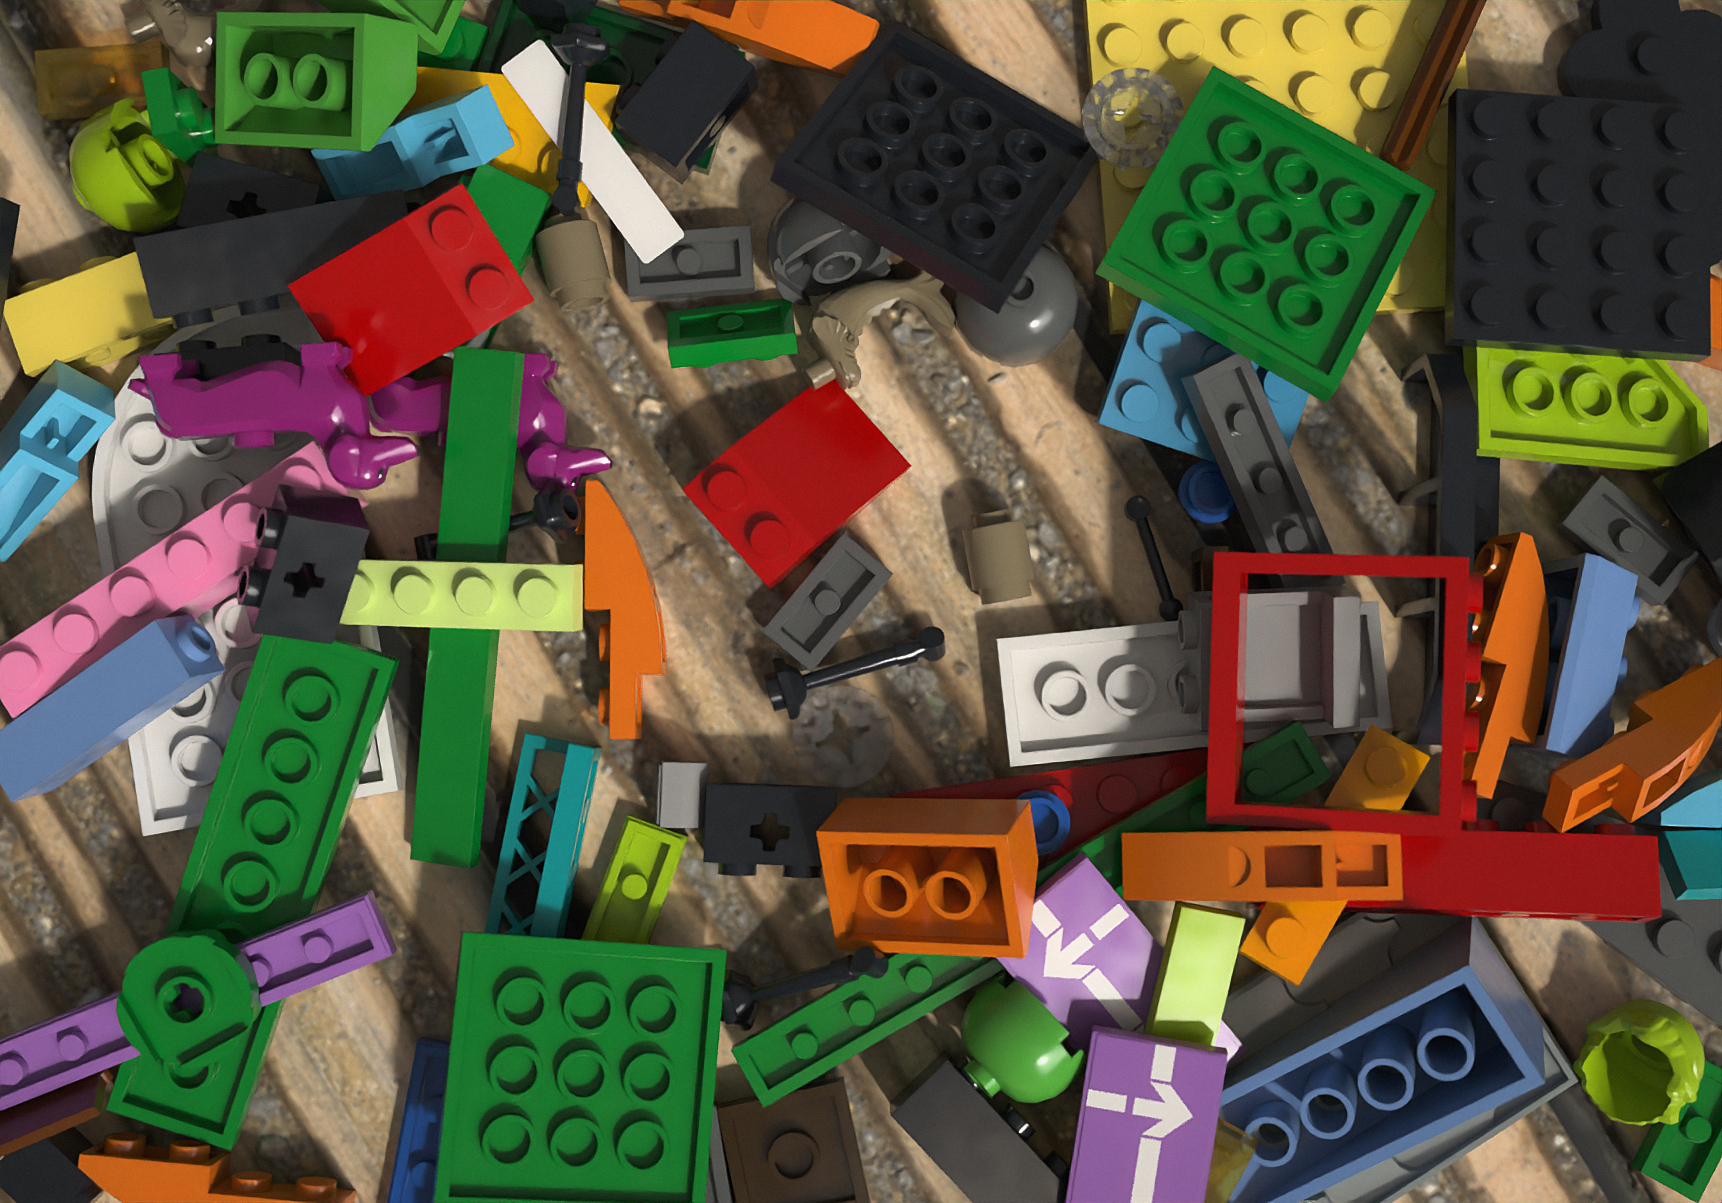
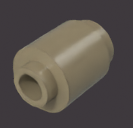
(573, 262)
(998, 557)

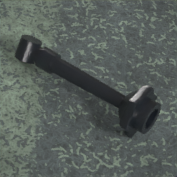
(581, 49)
(554, 512)
(789, 688)
(743, 997)

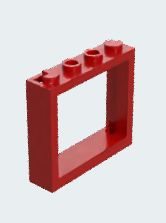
(1227, 695)

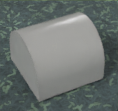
(681, 794)

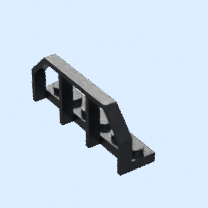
(1461, 515)

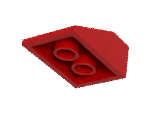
(413, 290)
(796, 481)

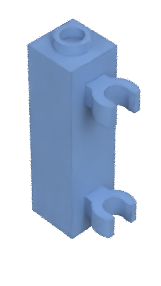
(105, 705)

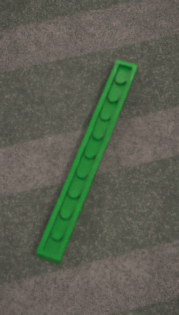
(870, 1009)

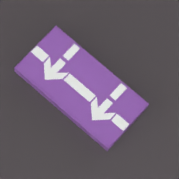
(1093, 958)
(1145, 1119)

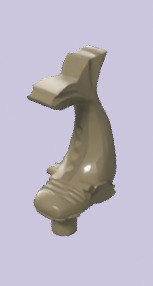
(187, 32)
(842, 315)

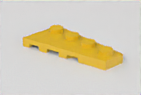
(534, 151)

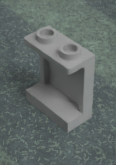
(1297, 656)

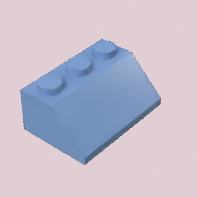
(1588, 623)

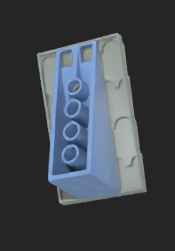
(1383, 1060)

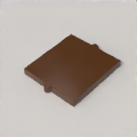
(52, 1112)

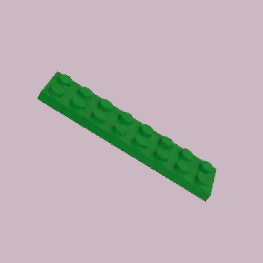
(265, 852)

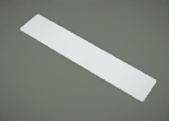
(606, 166)

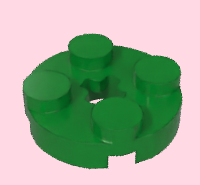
(181, 1037)

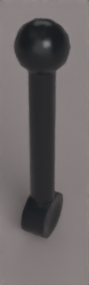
(1137, 510)

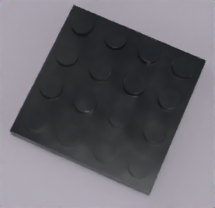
(939, 164)
(1578, 226)

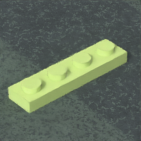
(466, 595)

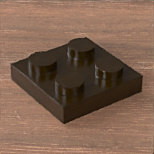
(794, 1147)

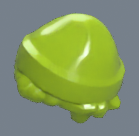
(1641, 1063)

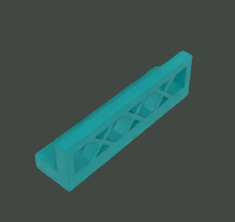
(565, 839)

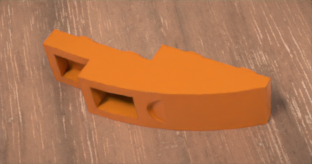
(794, 32)
(620, 584)
(1512, 655)
(1648, 761)
(1261, 866)
(192, 1174)

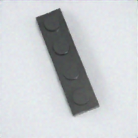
(1257, 465)

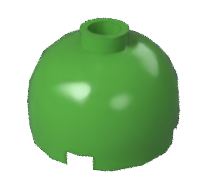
(1017, 1044)

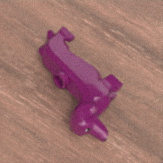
(274, 400)
(423, 410)

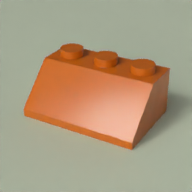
(931, 875)

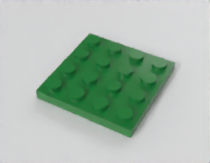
(1268, 234)
(579, 1071)

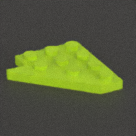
(1584, 409)

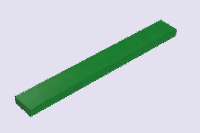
(464, 660)

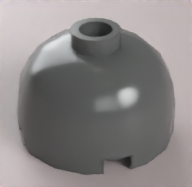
(819, 254)
(1030, 322)

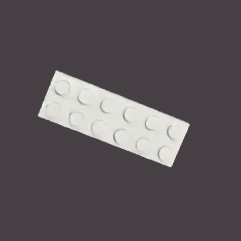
(1120, 693)

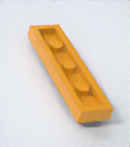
(1292, 932)

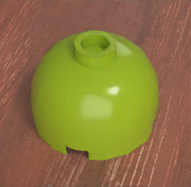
(126, 171)

